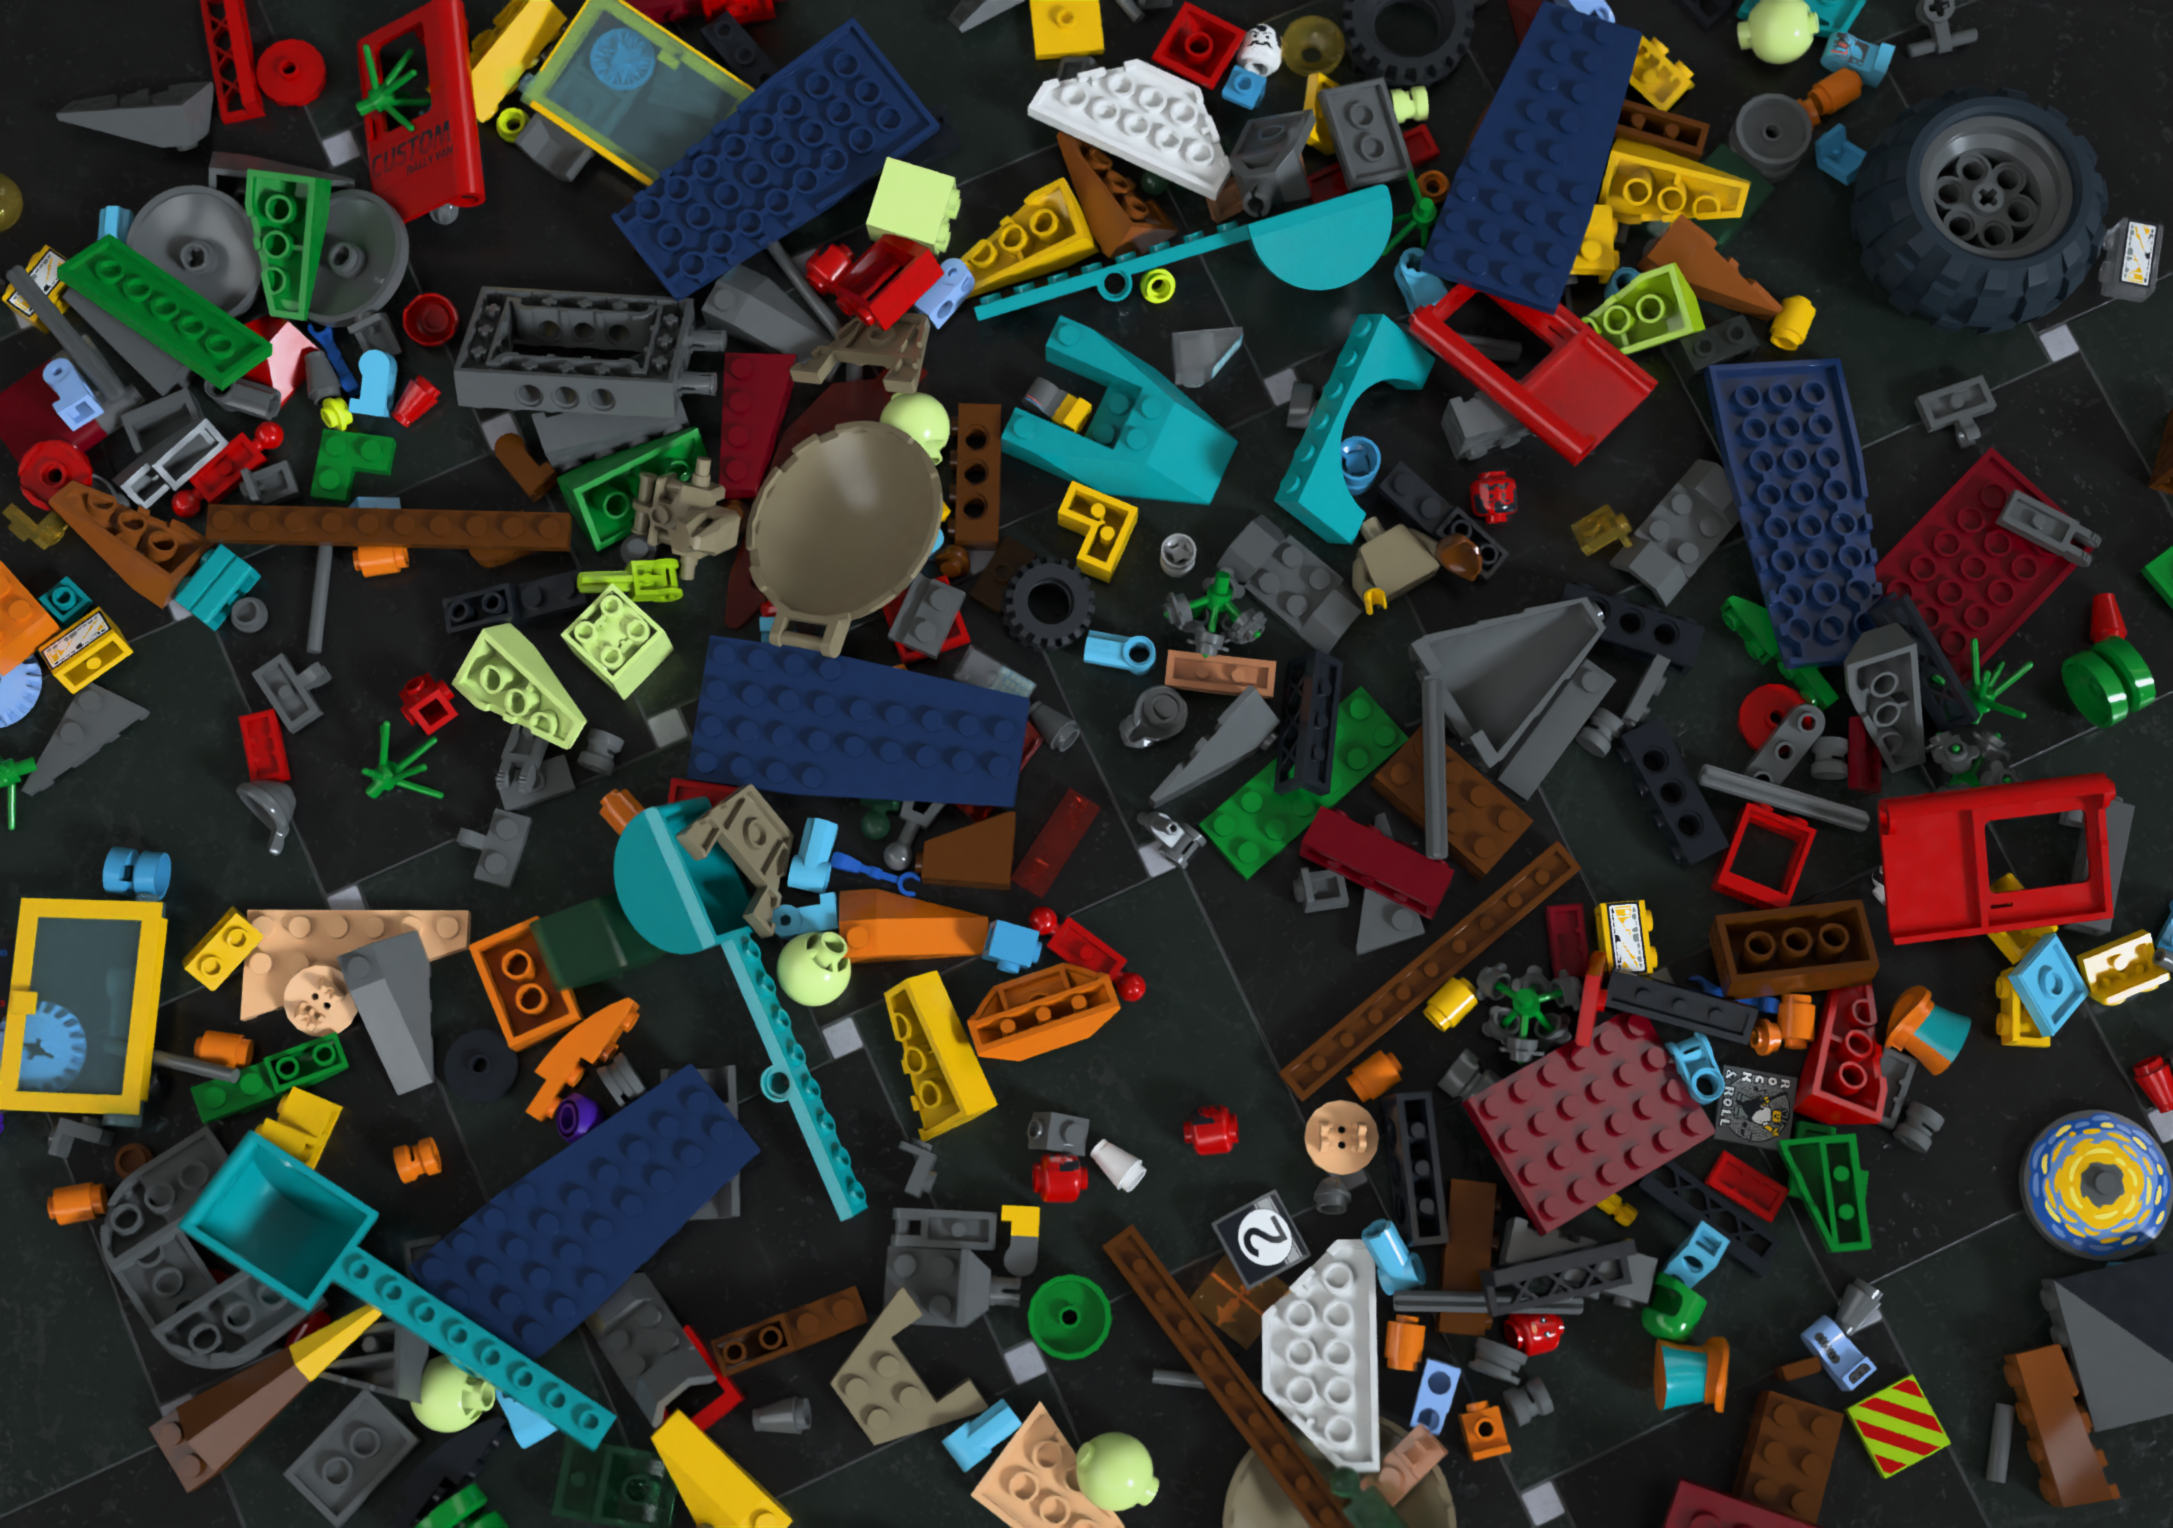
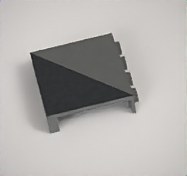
(2117, 1338)

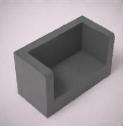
(160, 419)

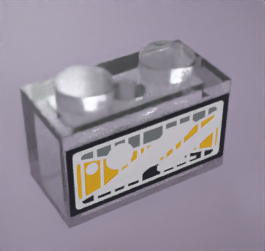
(2131, 260)

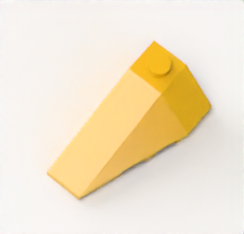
(1660, 185)
(1034, 241)
(712, 1481)

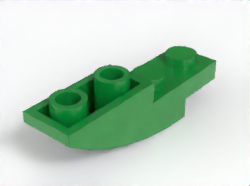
(1756, 630)
(271, 1079)

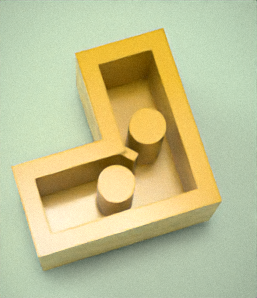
(1104, 523)
(301, 1126)

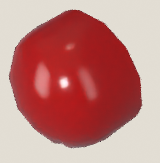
(430, 319)

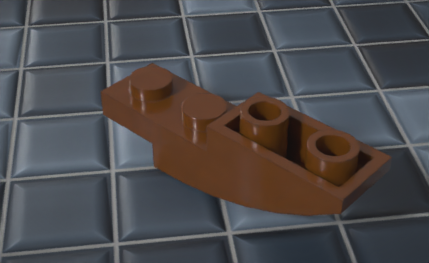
(789, 1331)

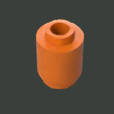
(1836, 91)
(380, 560)
(619, 809)
(1796, 1021)
(224, 1049)
(1375, 1075)
(77, 1203)
(1404, 1343)

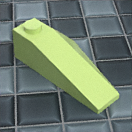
(513, 680)

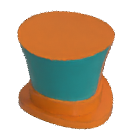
(1926, 1029)
(1691, 1373)

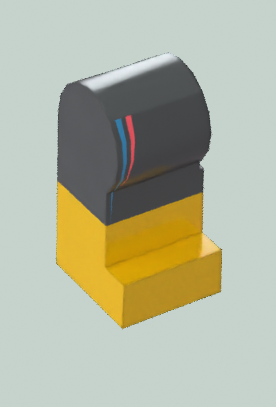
(1057, 405)
(1023, 1250)

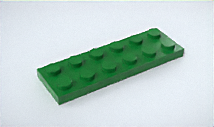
(165, 311)
(1261, 823)

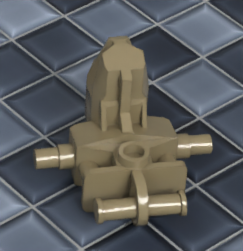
(685, 516)

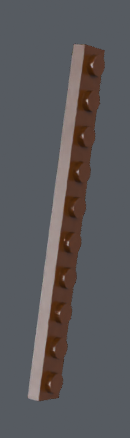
(388, 527)
(1429, 971)
(1226, 1381)

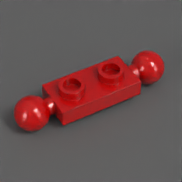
(223, 472)
(1085, 950)

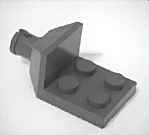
(1269, 162)
(947, 1284)

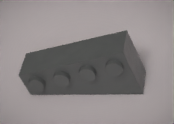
(151, 362)
(1479, 426)
(581, 438)
(1524, 1242)

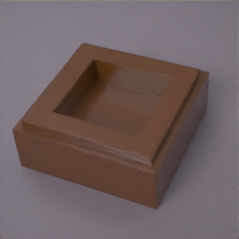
(1797, 1368)

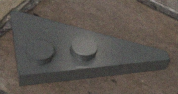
(88, 724)
(1381, 919)

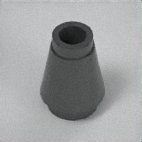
(321, 378)
(1053, 726)
(1857, 1306)
(783, 1416)

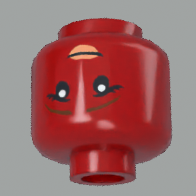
(1533, 1332)

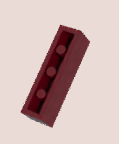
(1376, 861)

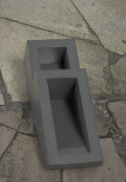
(170, 462)

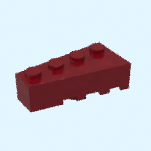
(753, 410)

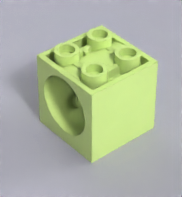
(914, 205)
(618, 641)

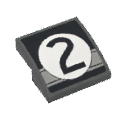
(1260, 1240)

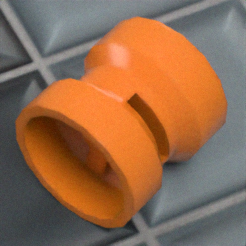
(417, 1159)

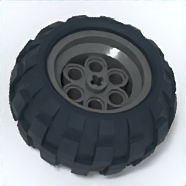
(1973, 153)

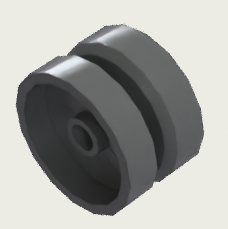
(1771, 135)

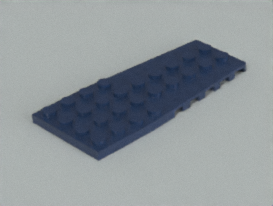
(776, 161)
(1536, 162)
(1799, 500)
(852, 729)
(588, 1216)

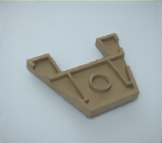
(897, 349)
(755, 842)
(885, 1388)

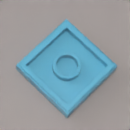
(2048, 984)

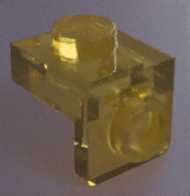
(1601, 529)
(44, 534)

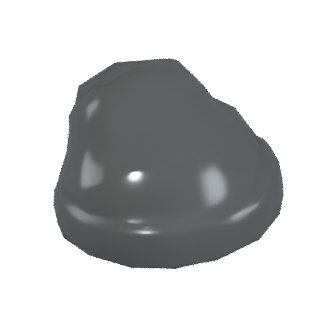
(273, 804)

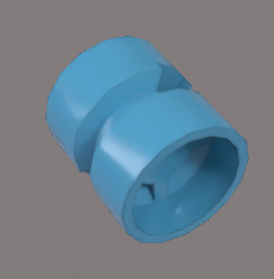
(1359, 463)
(129, 872)

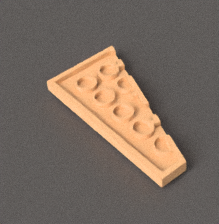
(310, 936)
(1037, 1481)

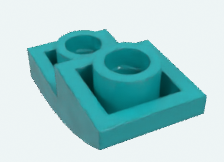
(65, 603)

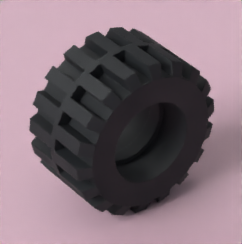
(1071, 586)

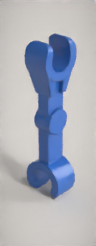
(327, 340)
(849, 864)
(1766, 1005)

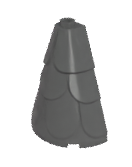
(1506, 670)

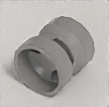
(1179, 547)

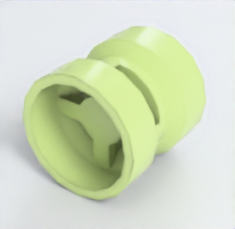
(1410, 103)

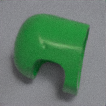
(1673, 1310)

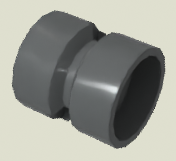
(1302, 404)
(1468, 1077)

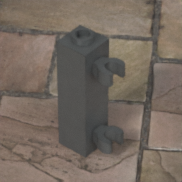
(2118, 821)

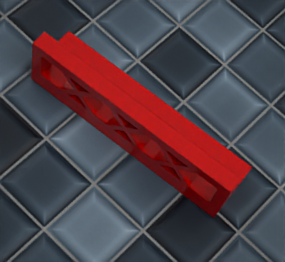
(240, 54)

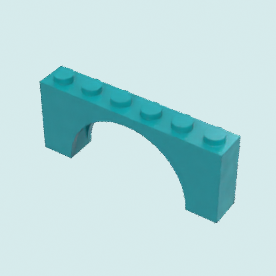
(1315, 481)

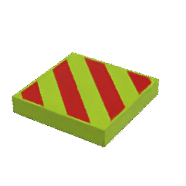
(1897, 1426)

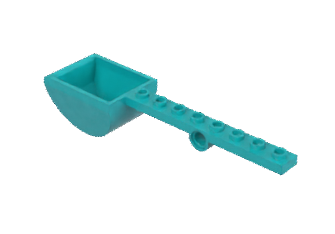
(1305, 248)
(701, 905)
(305, 1232)

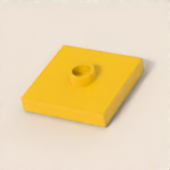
(1066, 28)

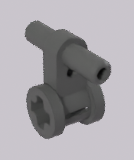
(1941, 38)
(1177, 839)

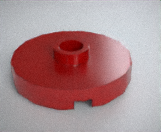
(295, 88)
(42, 462)
(1755, 712)

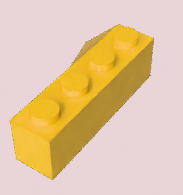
(510, 49)
(937, 1056)

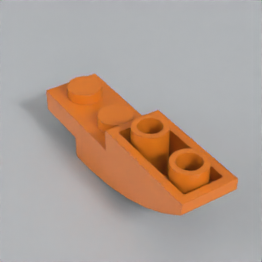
(589, 1041)

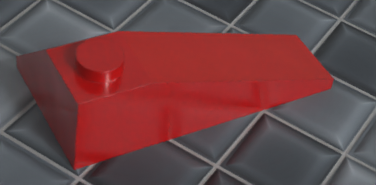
(1843, 1066)

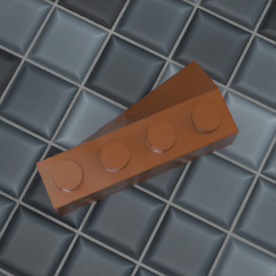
(2057, 1428)

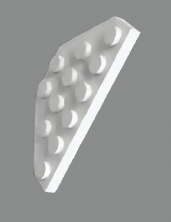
(1142, 119)
(1324, 1356)

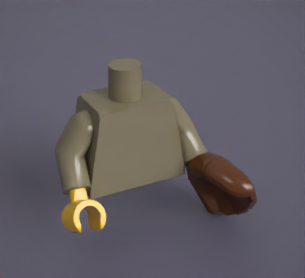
(1405, 558)

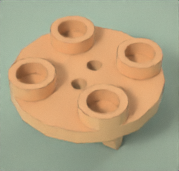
(310, 1013)
(1323, 1137)

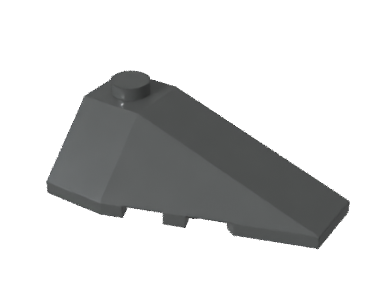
(1553, 729)
(1238, 736)

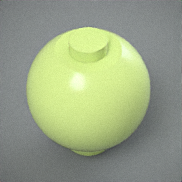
(1778, 30)
(920, 418)
(813, 968)
(451, 1397)
(1116, 1472)

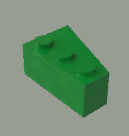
(1831, 1188)

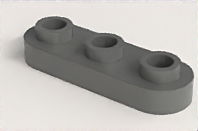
(1788, 733)

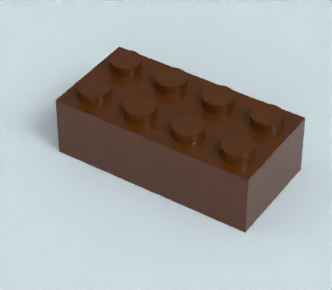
(1479, 816)
(1793, 950)
(1788, 1455)

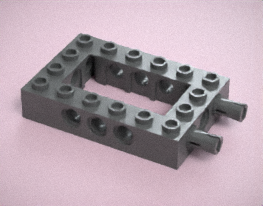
(663, 329)

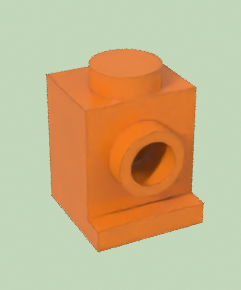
(1477, 1445)

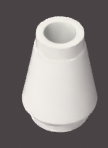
(1119, 1166)

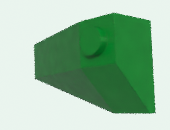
(289, 231)
(604, 489)

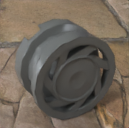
(622, 1080)
(1497, 1360)

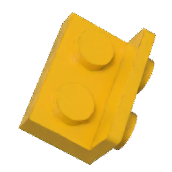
(1657, 77)
(222, 949)

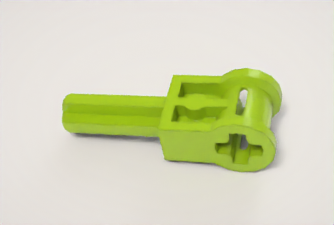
(641, 579)

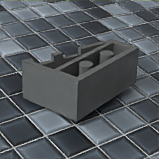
(382, 1361)

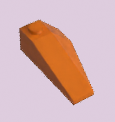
(900, 928)

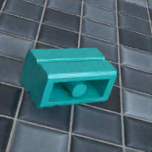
(216, 586)

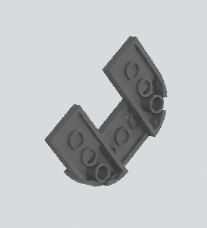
(168, 1280)

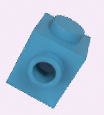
(1011, 946)

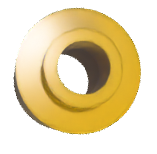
(1792, 322)
(1451, 1003)

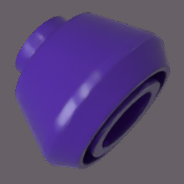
(578, 1116)

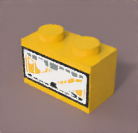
(43, 270)
(85, 650)
(1624, 936)

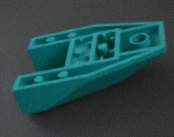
(1142, 438)

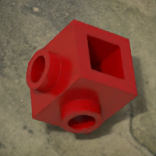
(427, 703)

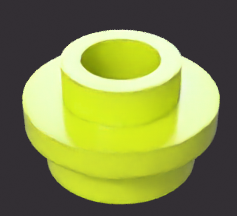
(509, 117)
(1166, 289)
(336, 413)

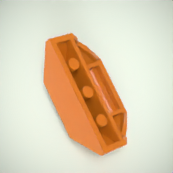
(1042, 1012)

